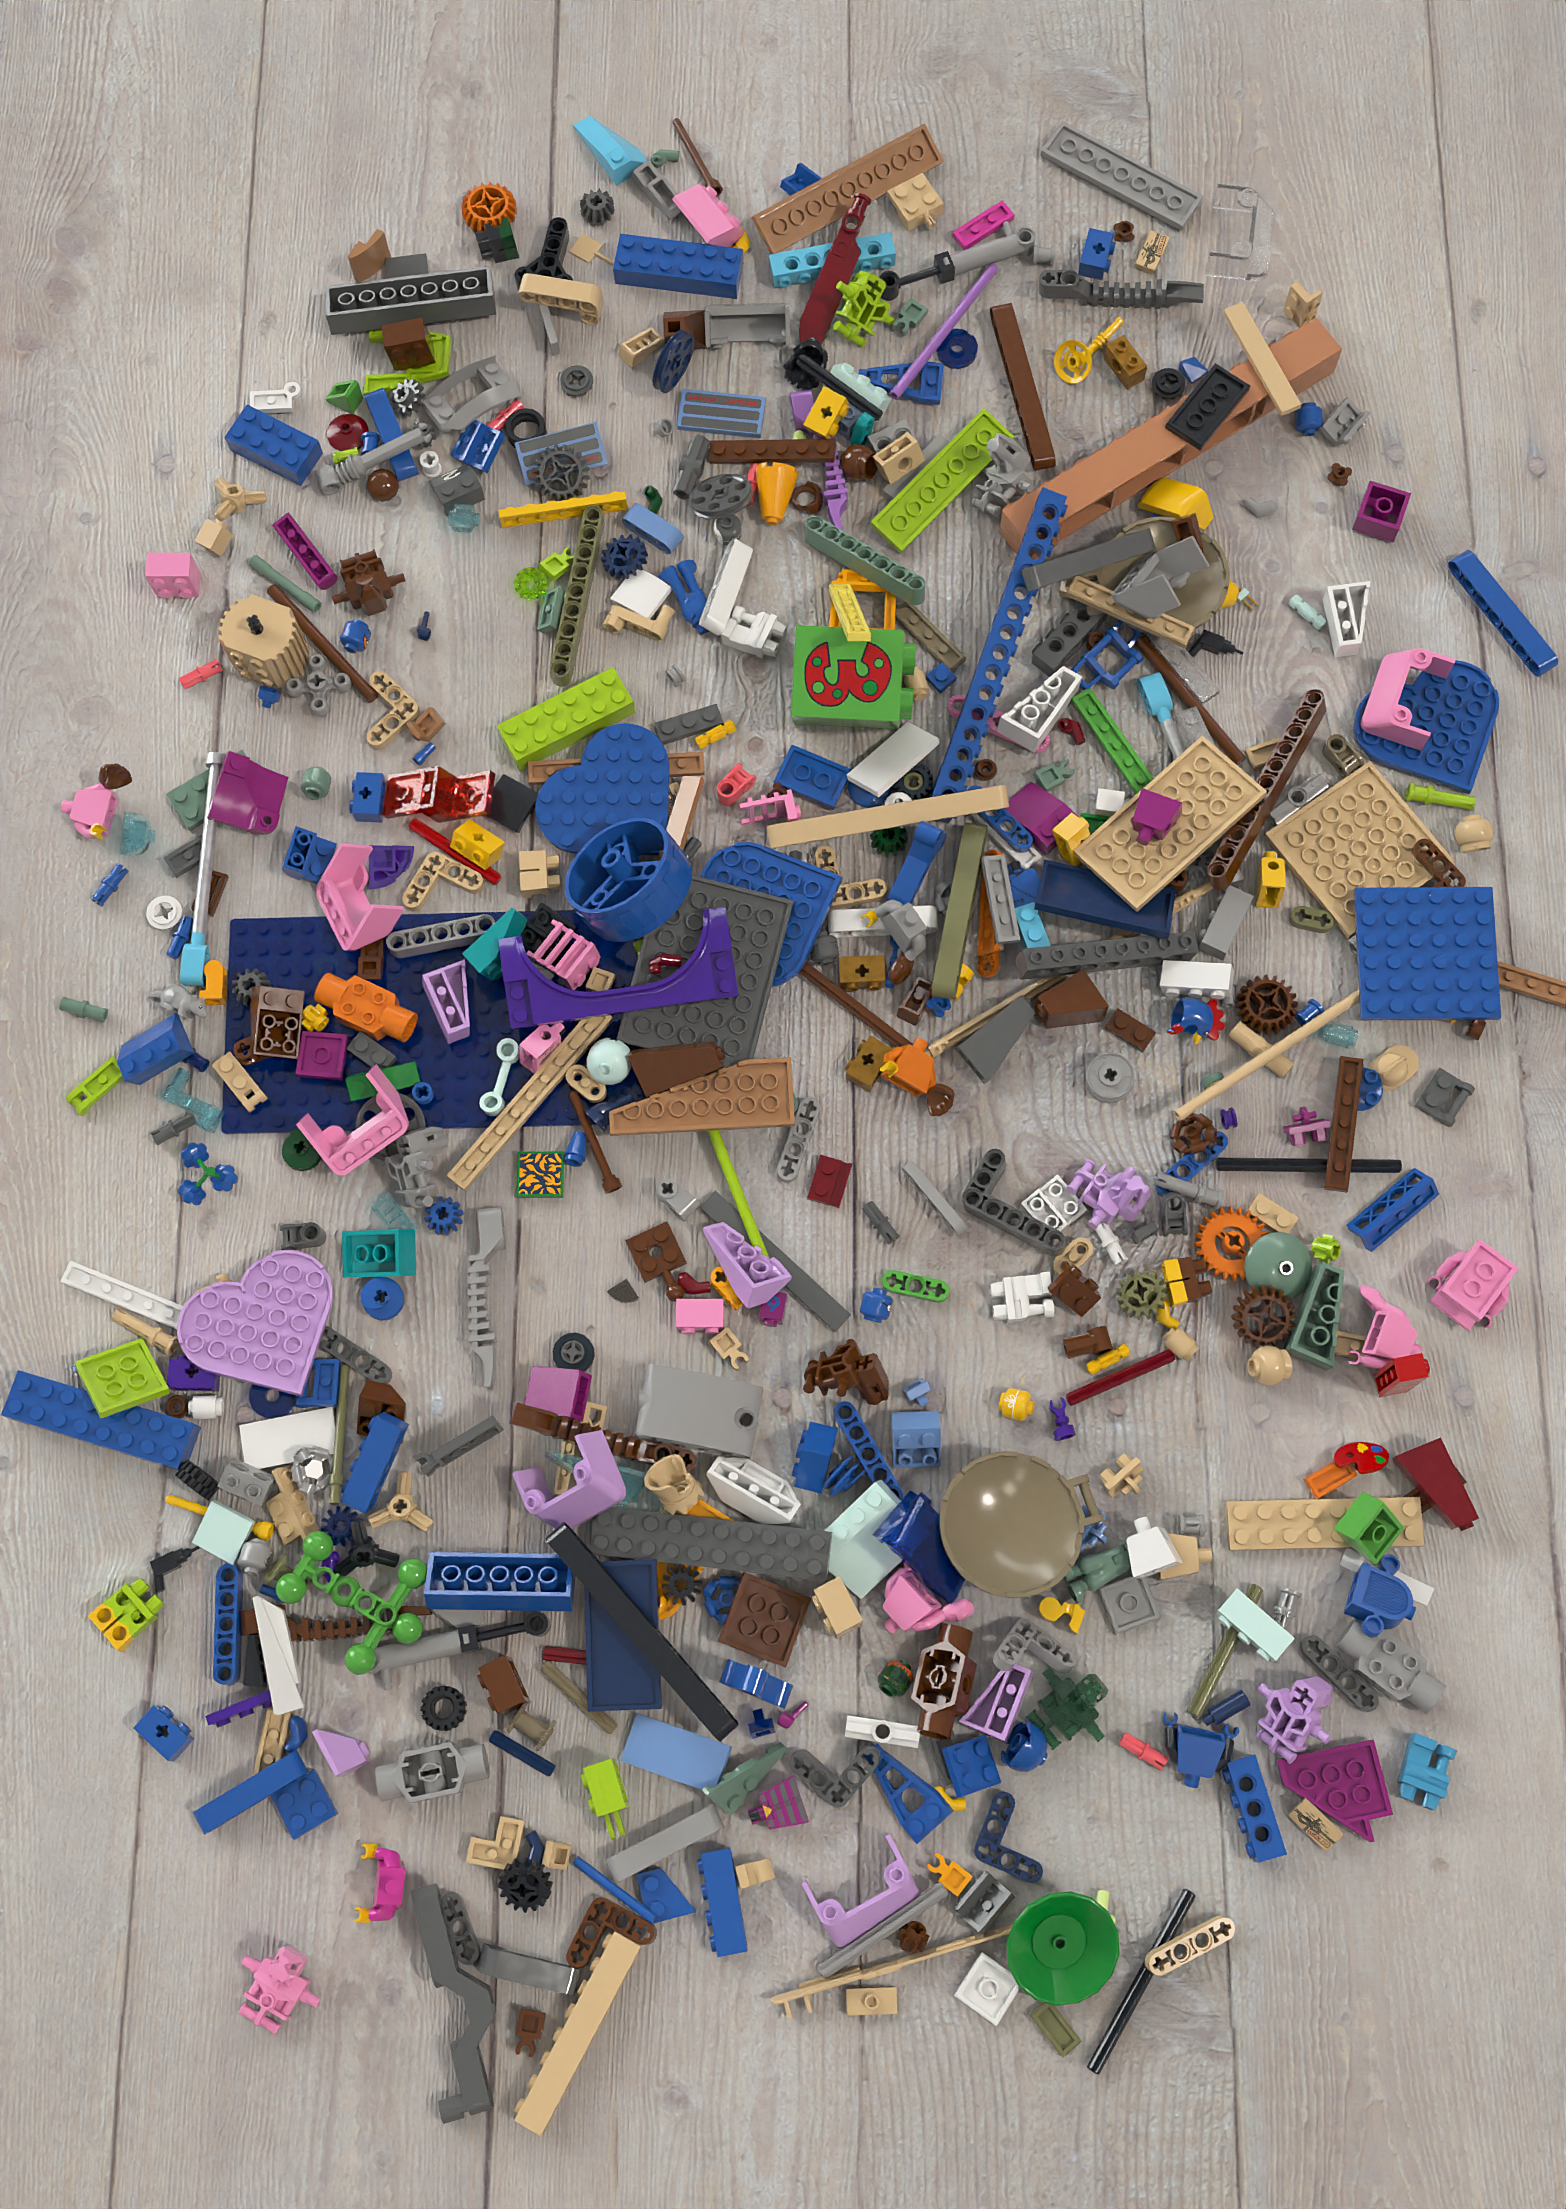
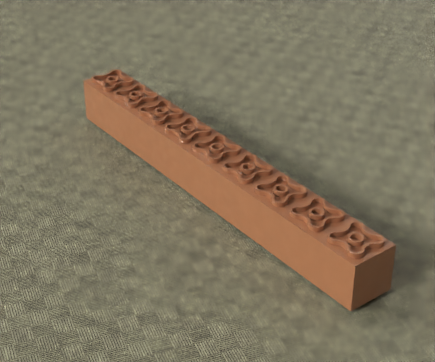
(1154, 452)

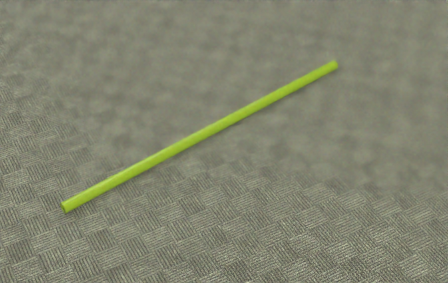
(731, 1177)

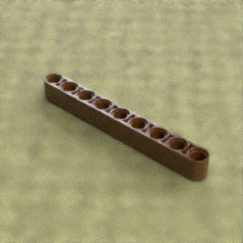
(1022, 387)

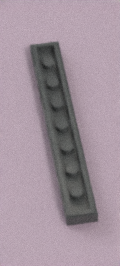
(801, 1284)

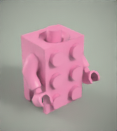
(1474, 1285)

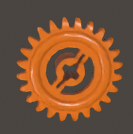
(1214, 1227)

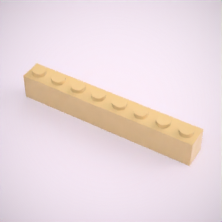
(577, 2034)

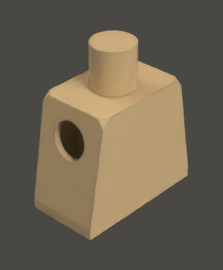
(1190, 1556)

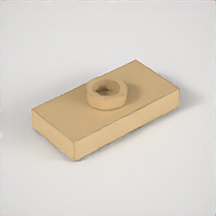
(871, 2001)

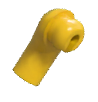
(743, 242)
(1165, 1318)
(957, 1804)

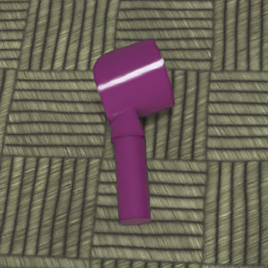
(786, 1720)

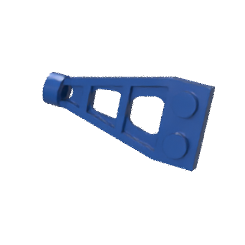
(930, 386)
(928, 1815)

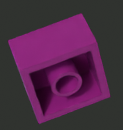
(1381, 511)

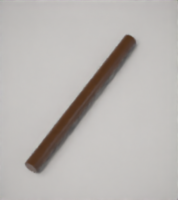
(324, 645)
(1189, 699)

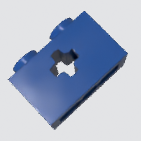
(1096, 253)
(369, 797)
(151, 1730)

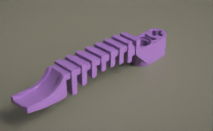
(836, 492)

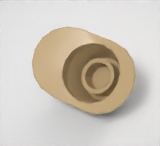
(1395, 1066)

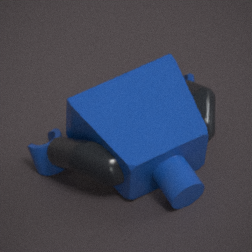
(1197, 1750)

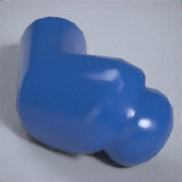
(299, 1733)

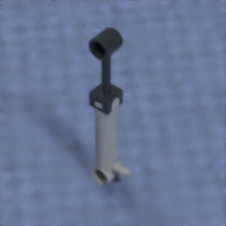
(948, 266)
(446, 1644)

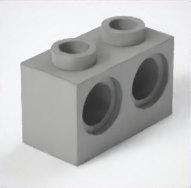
(888, 435)
(247, 1481)

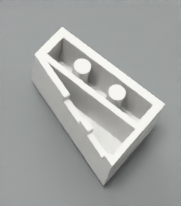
(1345, 616)

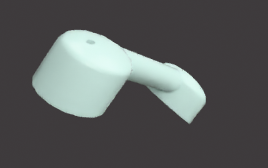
(492, 1102)

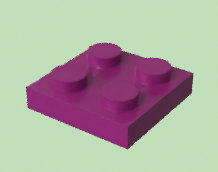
(322, 1055)

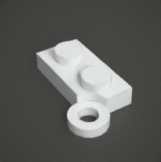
(275, 400)

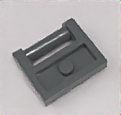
(1437, 1094)

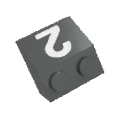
(457, 487)

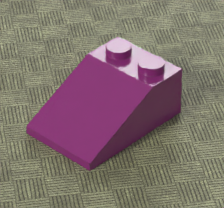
(1038, 814)

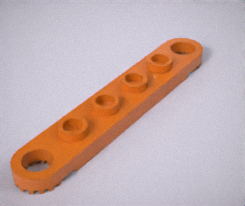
(987, 948)

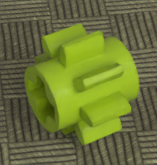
(1326, 1248)

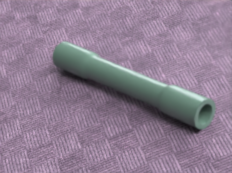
(266, 570)

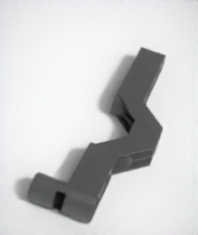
(478, 1999)

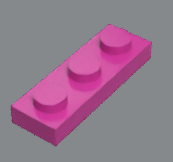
(983, 225)

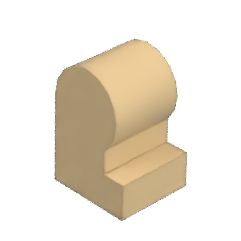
(755, 1872)

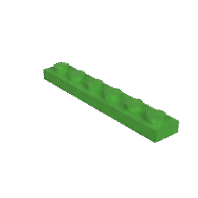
(1112, 740)

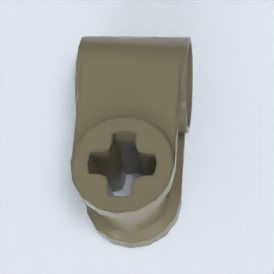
(1344, 759)

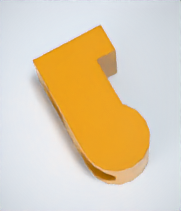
(215, 984)

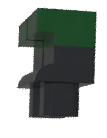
(497, 242)

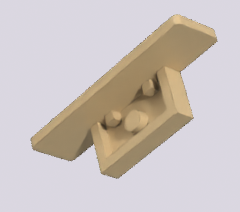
(290, 1508)

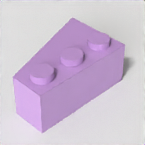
(448, 997)
(1000, 1704)

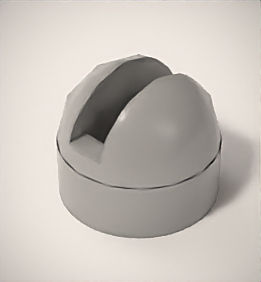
(664, 424)

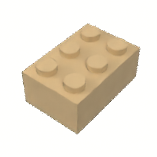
(837, 1607)

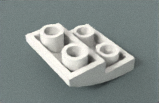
(641, 593)
(1054, 1205)

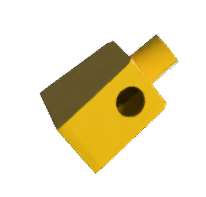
(1270, 874)

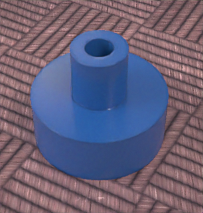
(268, 695)

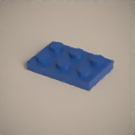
(812, 777)

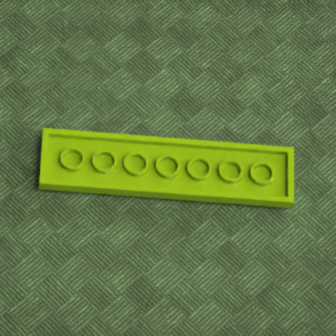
(938, 482)

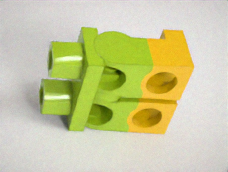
(126, 1614)

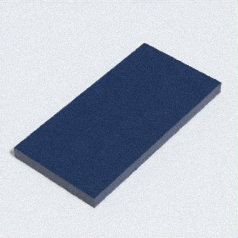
(1085, 897)
(616, 1669)

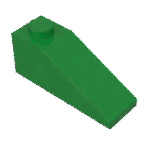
(399, 1076)

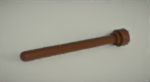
(709, 181)
(610, 1182)

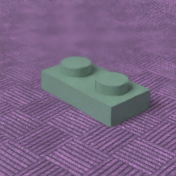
(551, 610)

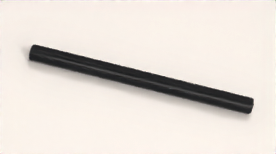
(1305, 1165)
(1139, 1985)

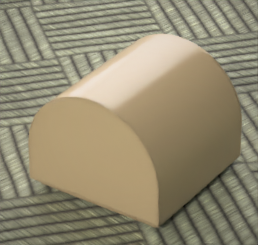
(556, 1855)

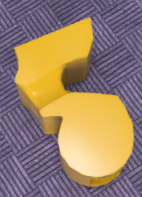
(1051, 1610)

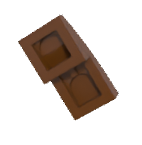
(372, 960)

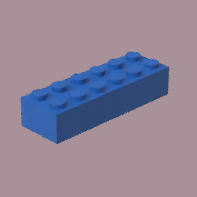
(678, 266)
(498, 1582)

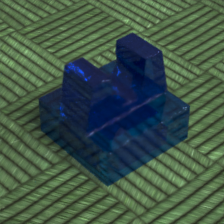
(761, 1725)

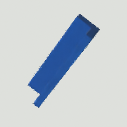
(1397, 1211)

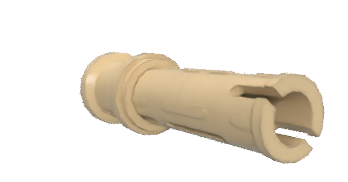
(154, 1335)

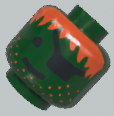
(895, 1678)

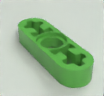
(911, 1277)

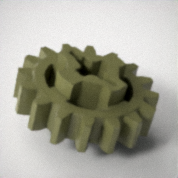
(1131, 1297)

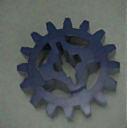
(634, 553)

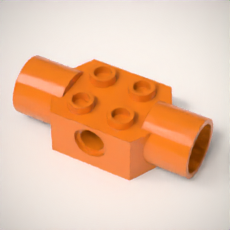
(366, 1007)

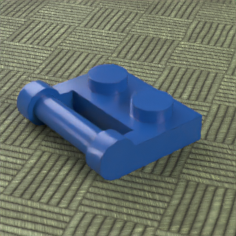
(325, 1385)

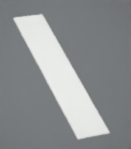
(1421, 1592)

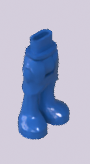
(691, 603)

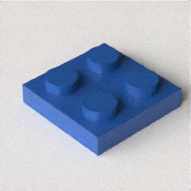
(971, 1766)
(304, 1804)

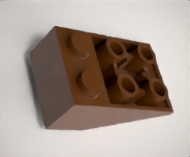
(276, 1021)

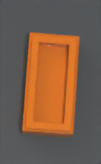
(1328, 1479)

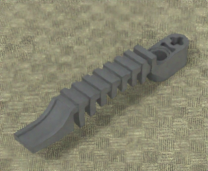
(1054, 286)

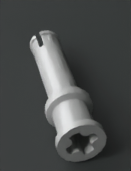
(1199, 1192)
(1287, 1612)

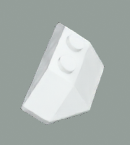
(753, 1490)

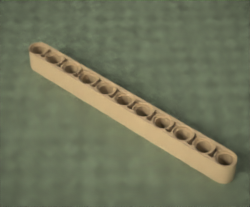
(887, 816)

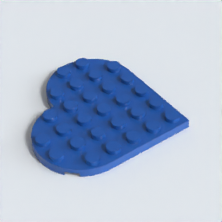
(1460, 720)
(618, 779)
(786, 877)

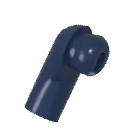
(537, 1848)

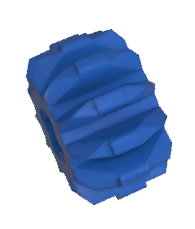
(444, 1225)

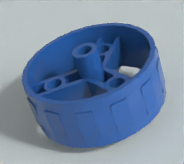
(618, 892)

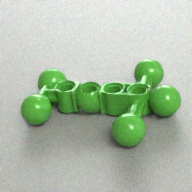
(405, 1627)

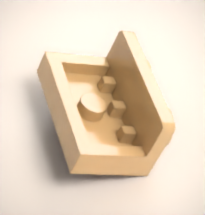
(1301, 305)

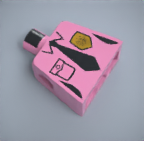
(540, 1046)

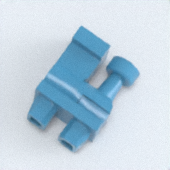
(1418, 1776)

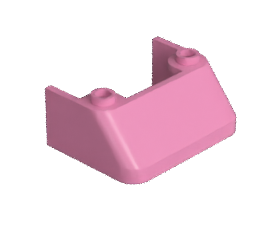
(1382, 713)
(345, 903)
(346, 1151)

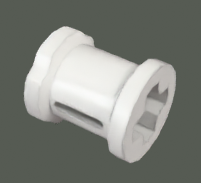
(430, 464)

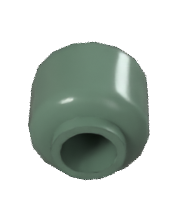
(315, 783)

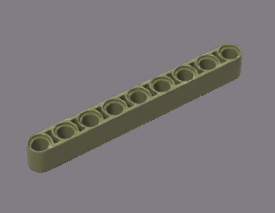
(577, 604)
(959, 911)

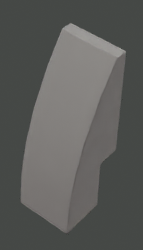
(656, 189)

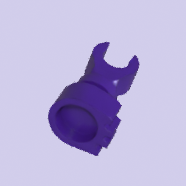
(1064, 1430)

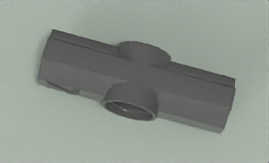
(691, 466)

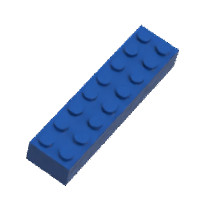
(72, 1414)

